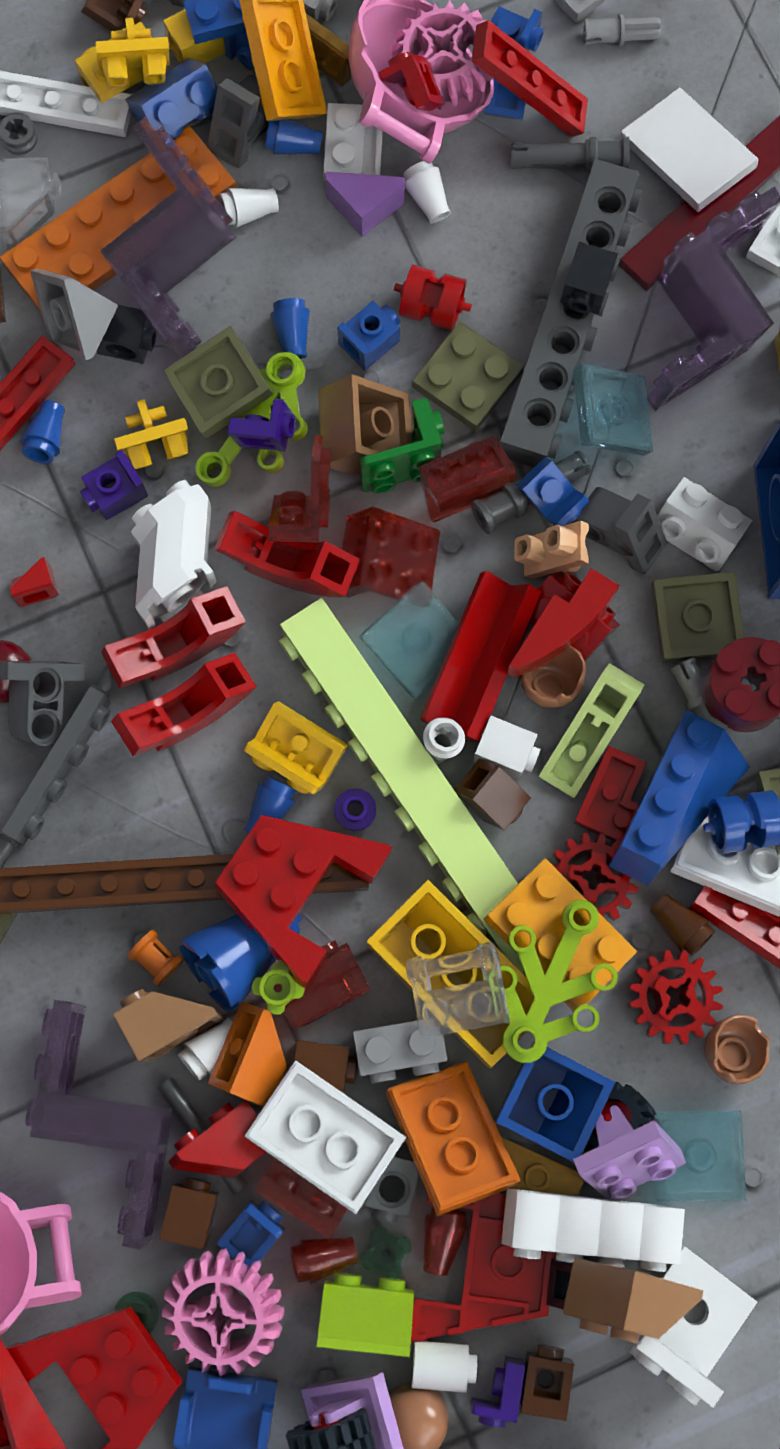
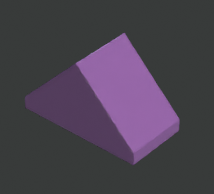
(365, 198)

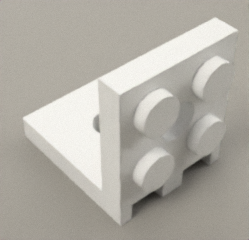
(692, 1349)

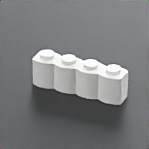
(592, 1227)

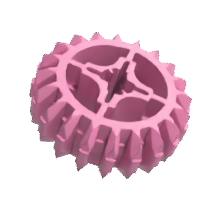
(444, 38)
(190, 1316)

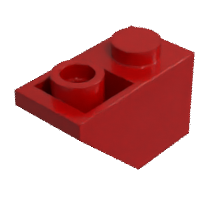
(222, 1147)

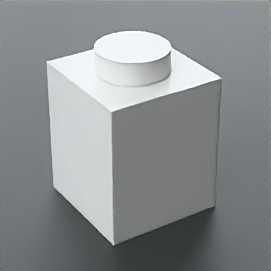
(508, 747)

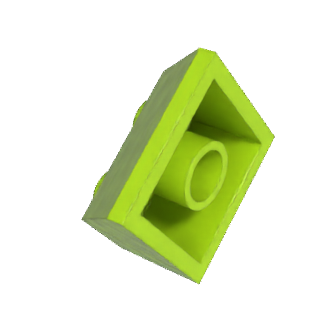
(366, 1315)

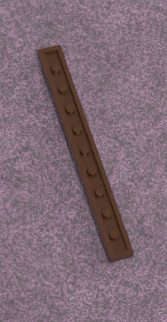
(132, 883)

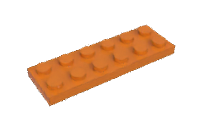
(75, 238)

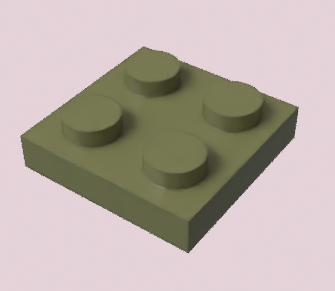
(467, 376)
(218, 382)
(696, 615)

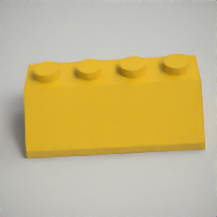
(435, 928)

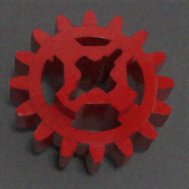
(596, 861)
(691, 1007)

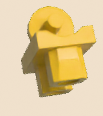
(132, 50)
(171, 433)

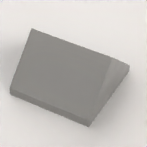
(72, 313)

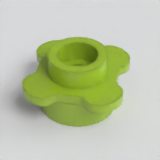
(277, 1000)

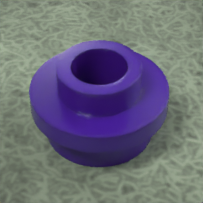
(350, 822)

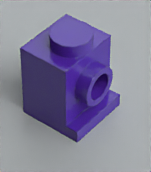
(124, 494)

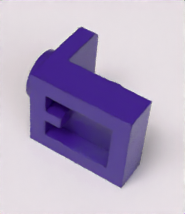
(260, 433)
(508, 1386)

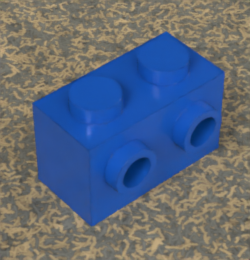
(184, 96)

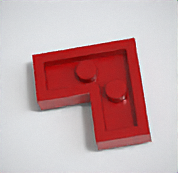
(608, 799)

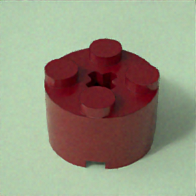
(736, 703)

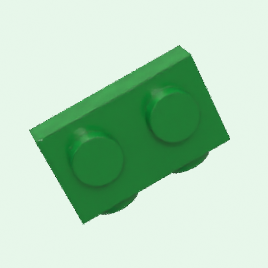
(387, 468)

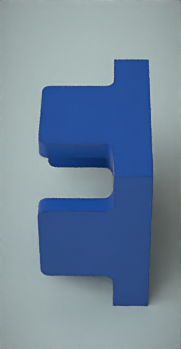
(225, 1411)

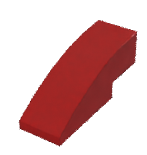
(564, 623)

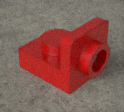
(420, 82)

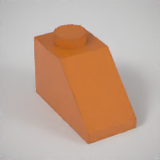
(251, 1057)

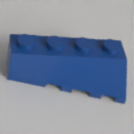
(693, 769)

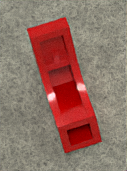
(302, 566)
(176, 643)
(187, 708)

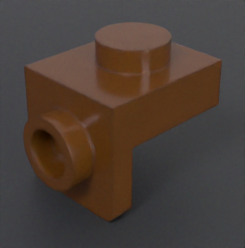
(113, 12)

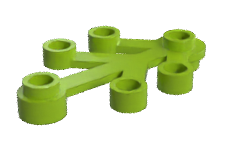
(280, 387)
(549, 988)

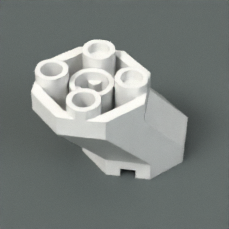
(172, 552)

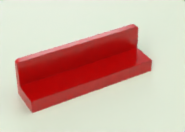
(481, 654)

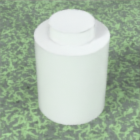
(443, 1366)

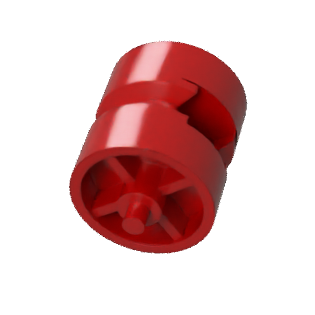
(432, 297)

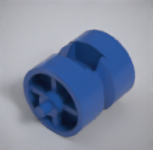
(740, 822)

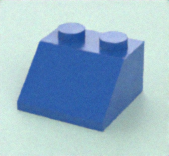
(555, 1103)

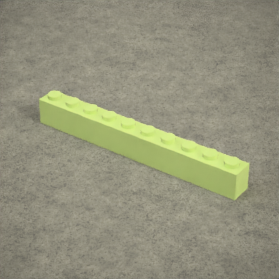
(400, 765)

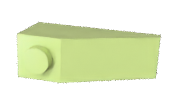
(591, 730)

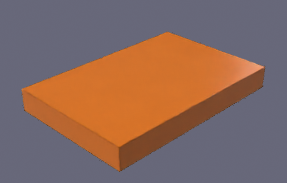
(452, 1138)

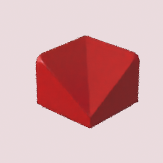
(35, 585)

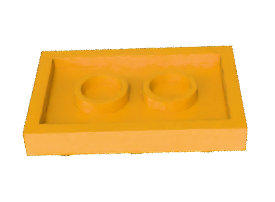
(283, 59)
(539, 905)

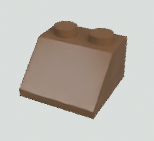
(361, 420)
(162, 1022)
(625, 1301)

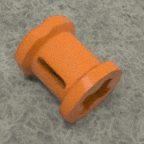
(155, 958)

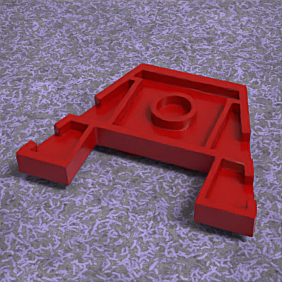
(278, 873)
(495, 1282)
(113, 1370)

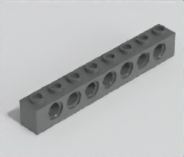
(529, 444)

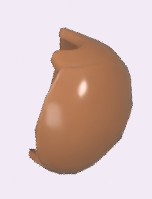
(556, 681)
(737, 1049)
(420, 1416)

